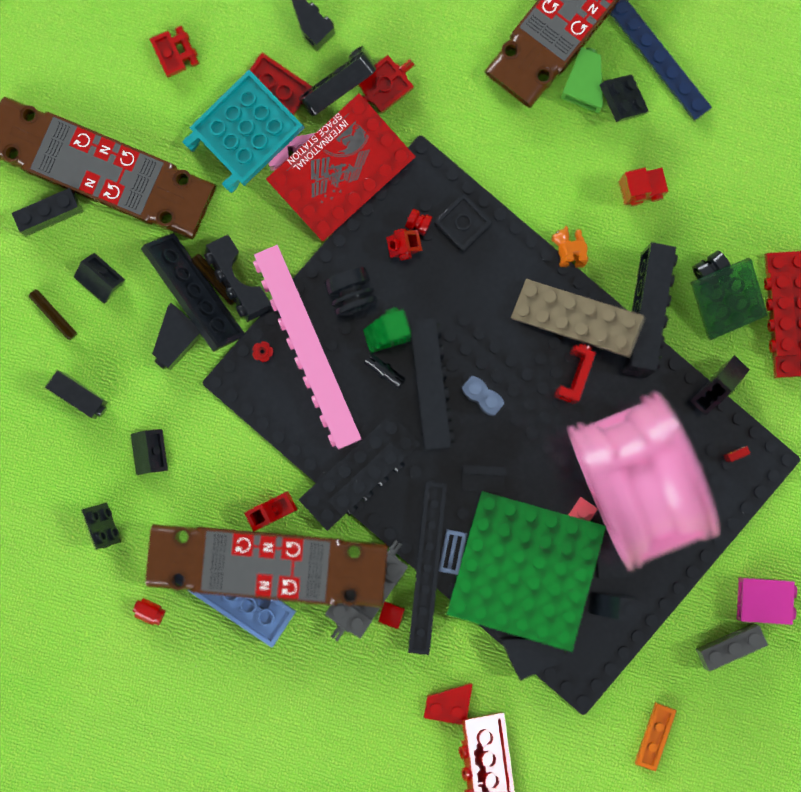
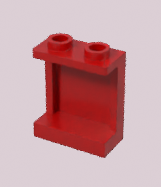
(586, 358)

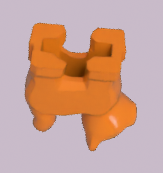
(571, 250)

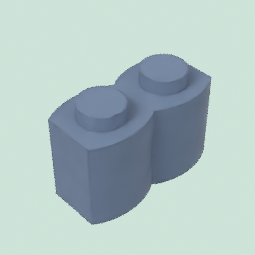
(477, 392)

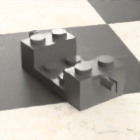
(358, 618)

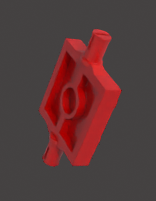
(387, 84)

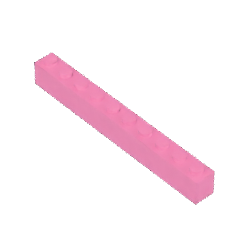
(307, 346)

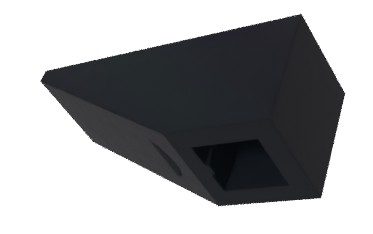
(313, 25)

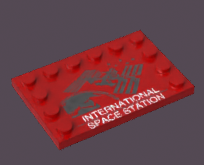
(340, 167)

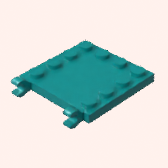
(245, 129)

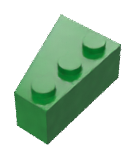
(387, 331)

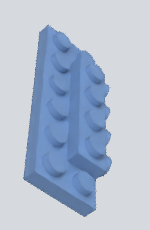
(260, 617)

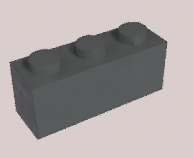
(731, 647)

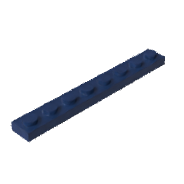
(660, 59)

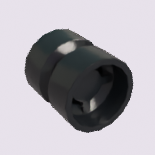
(714, 263)

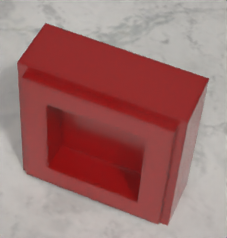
(737, 454)

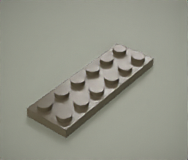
(578, 318)

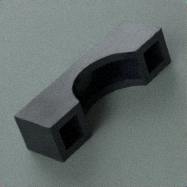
(250, 300)

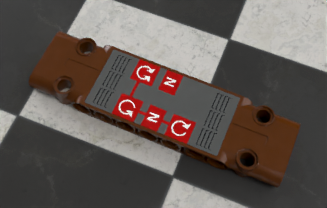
(546, 45)
(102, 168)
(266, 565)

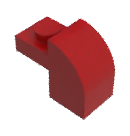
(270, 511)

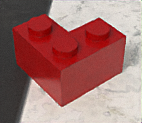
(643, 185)

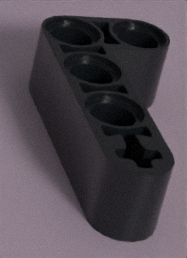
(339, 82)

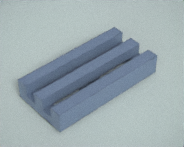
(444, 548)

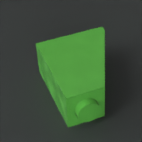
(585, 81)

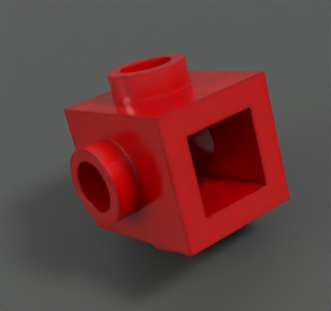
(404, 244)

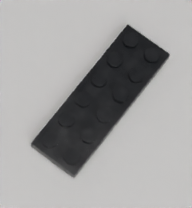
(193, 292)

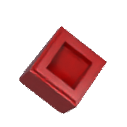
(391, 615)

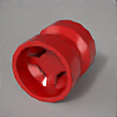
(421, 222)

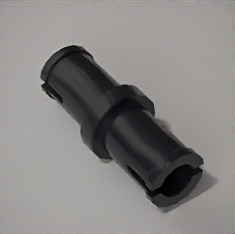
(384, 370)

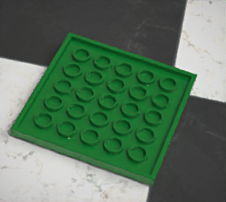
(526, 571)

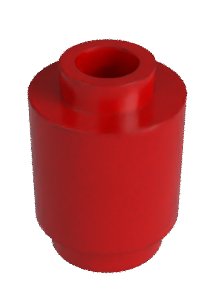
(148, 612)

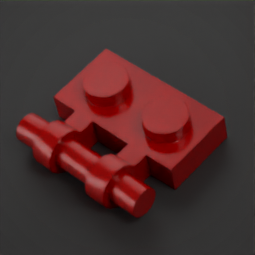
(168, 54)

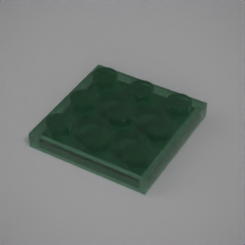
(729, 298)

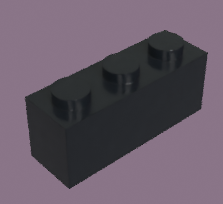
(47, 212)

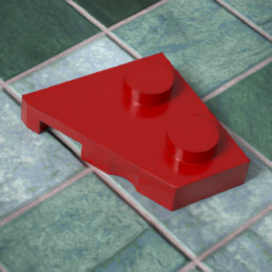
(449, 705)

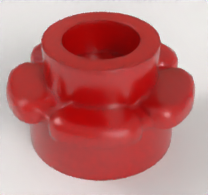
(268, 351)

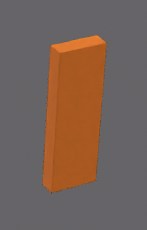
(655, 736)

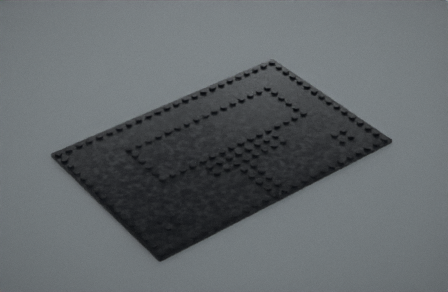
(529, 435)

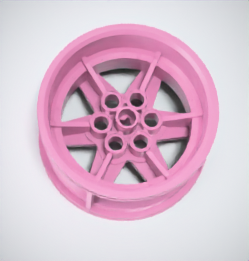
(644, 481)

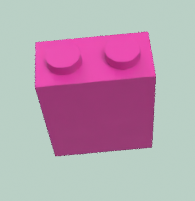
(766, 601)

